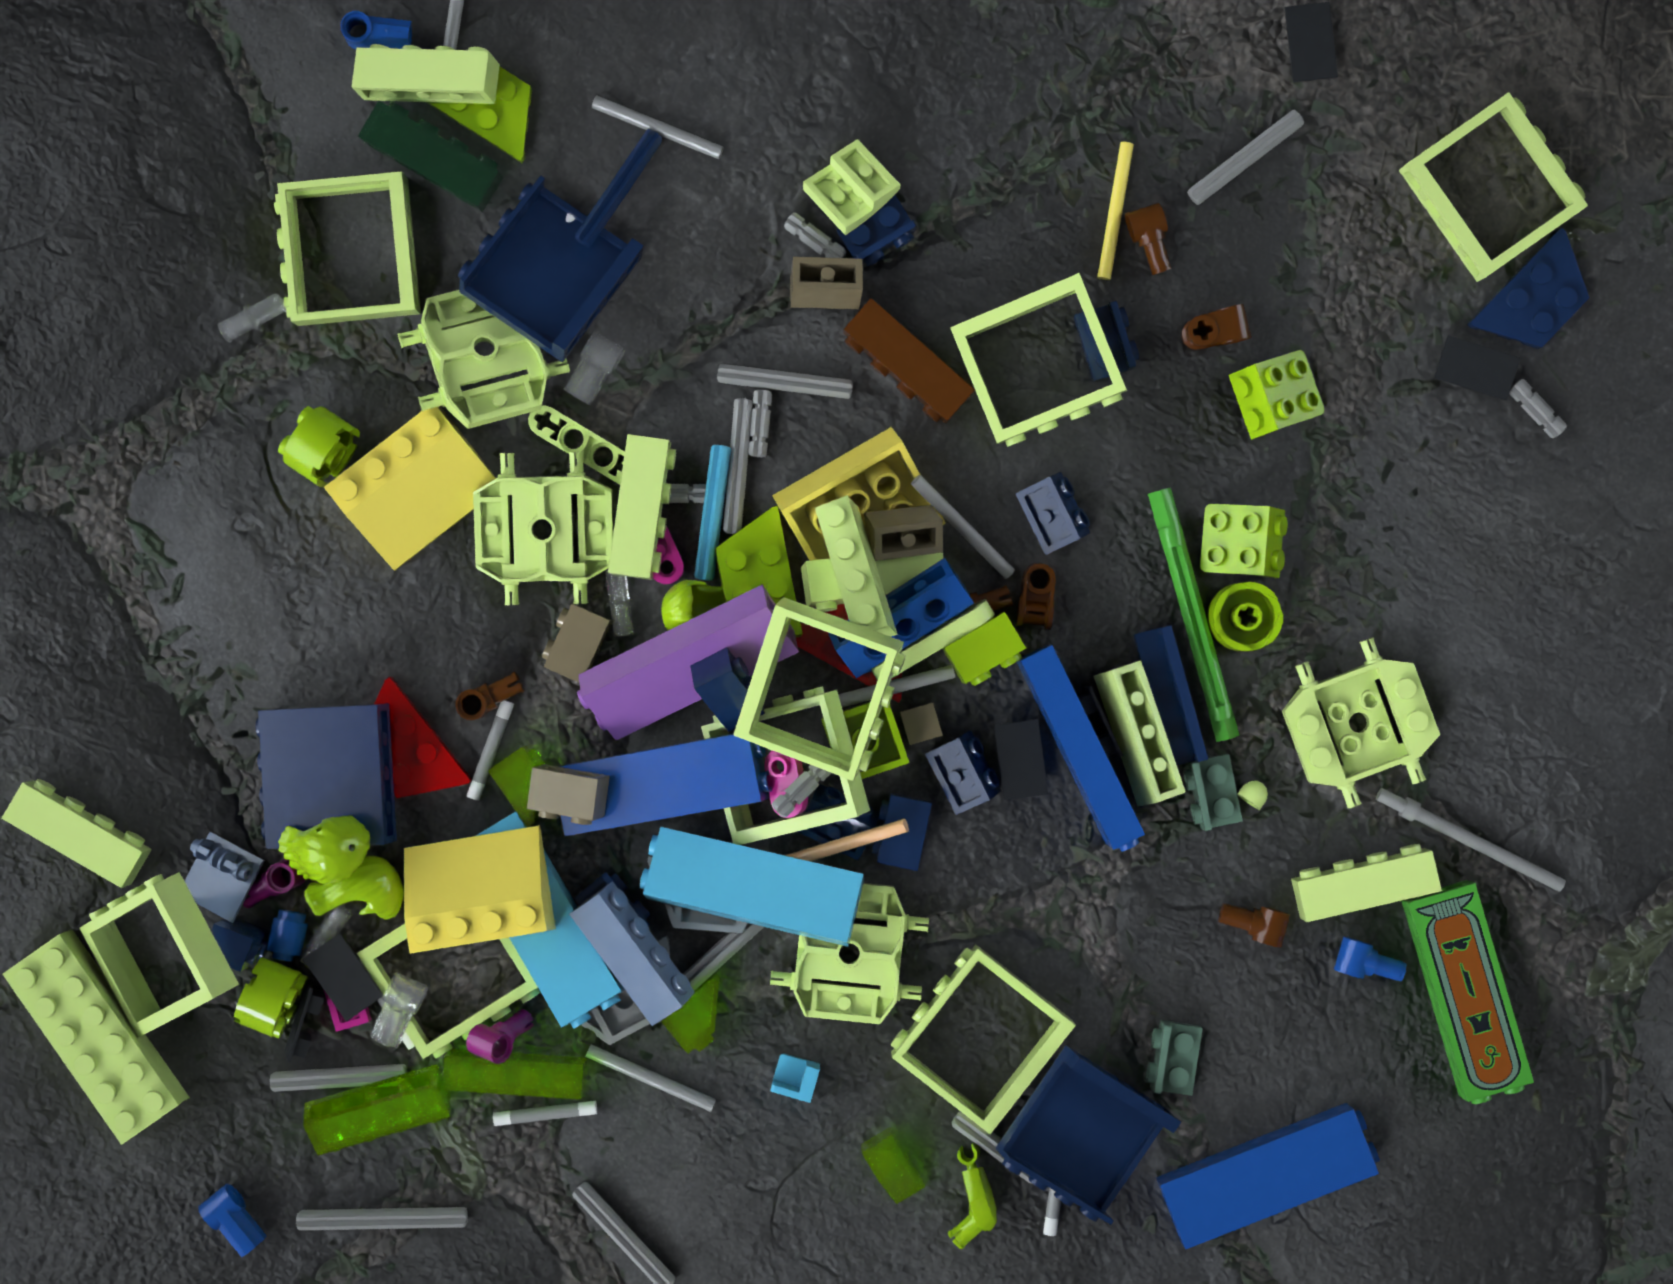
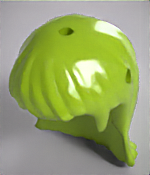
(688, 601)
(324, 849)
(372, 882)

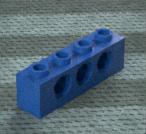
(911, 602)

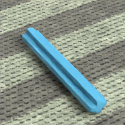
(712, 512)

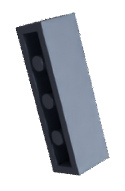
(632, 953)

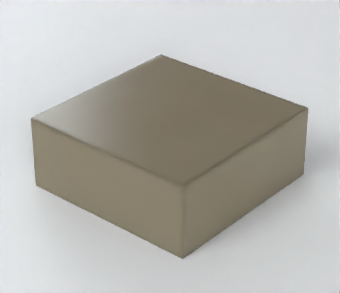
(921, 723)

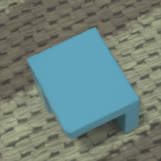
(795, 1077)

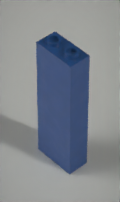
(1081, 748)
(676, 781)
(1268, 1175)

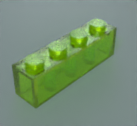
(518, 1075)
(376, 1110)

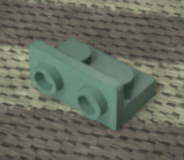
(1213, 792)
(1174, 1058)

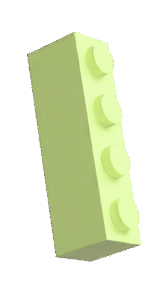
(426, 74)
(640, 507)
(855, 566)
(822, 587)
(1139, 734)
(77, 833)
(1365, 884)

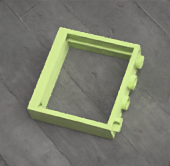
(1447, 216)
(289, 240)
(1019, 307)
(794, 746)
(739, 817)
(190, 935)
(442, 1043)
(1023, 1074)

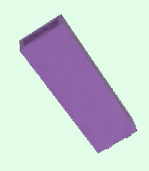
(657, 674)

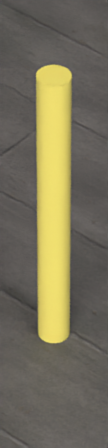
(1115, 210)

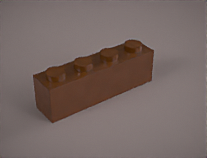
(907, 361)

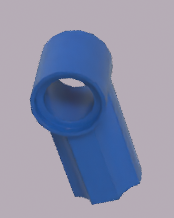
(381, 31)
(227, 1213)

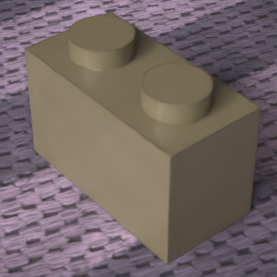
(826, 283)
(904, 532)
(577, 642)
(568, 793)

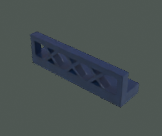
(1171, 693)

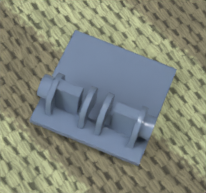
(221, 875)

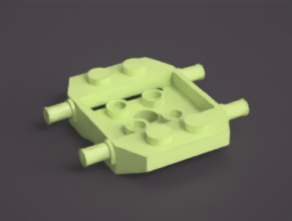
(451, 330)
(548, 500)
(1374, 746)
(876, 965)

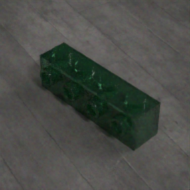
(430, 155)

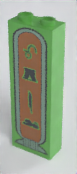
(1468, 992)

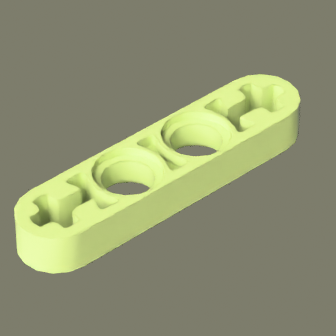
(589, 446)
(944, 635)

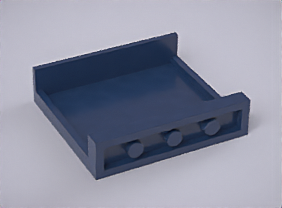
(541, 276)
(326, 766)
(1083, 1134)

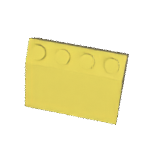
(872, 475)
(411, 486)
(476, 890)

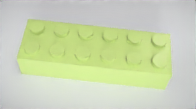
(93, 1036)

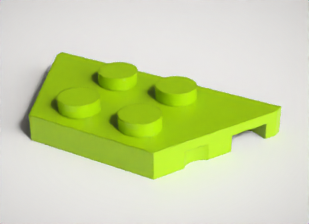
(498, 123)
(757, 558)

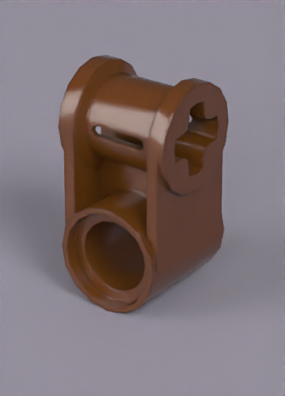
(1221, 327)
(1036, 599)

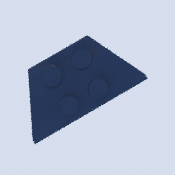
(1537, 296)

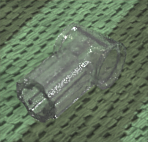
(597, 361)
(401, 1000)

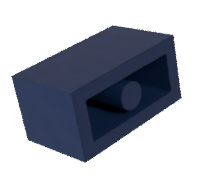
(722, 685)
(906, 848)
(240, 942)

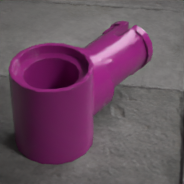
(273, 883)
(497, 1041)

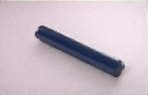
(618, 188)

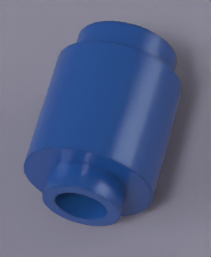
(287, 935)

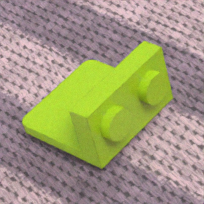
(1276, 393)
(1243, 540)

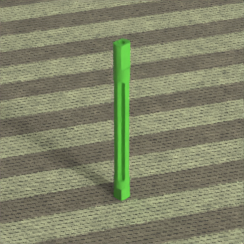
(1193, 614)

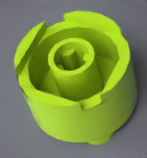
(319, 445)
(1262, 608)
(270, 998)

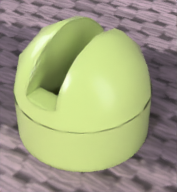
(1254, 794)

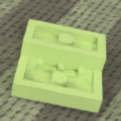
(851, 187)

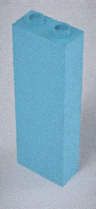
(752, 886)
(563, 959)

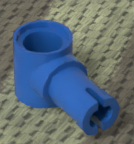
(1360, 959)

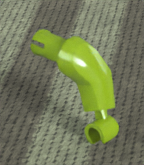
(981, 1201)

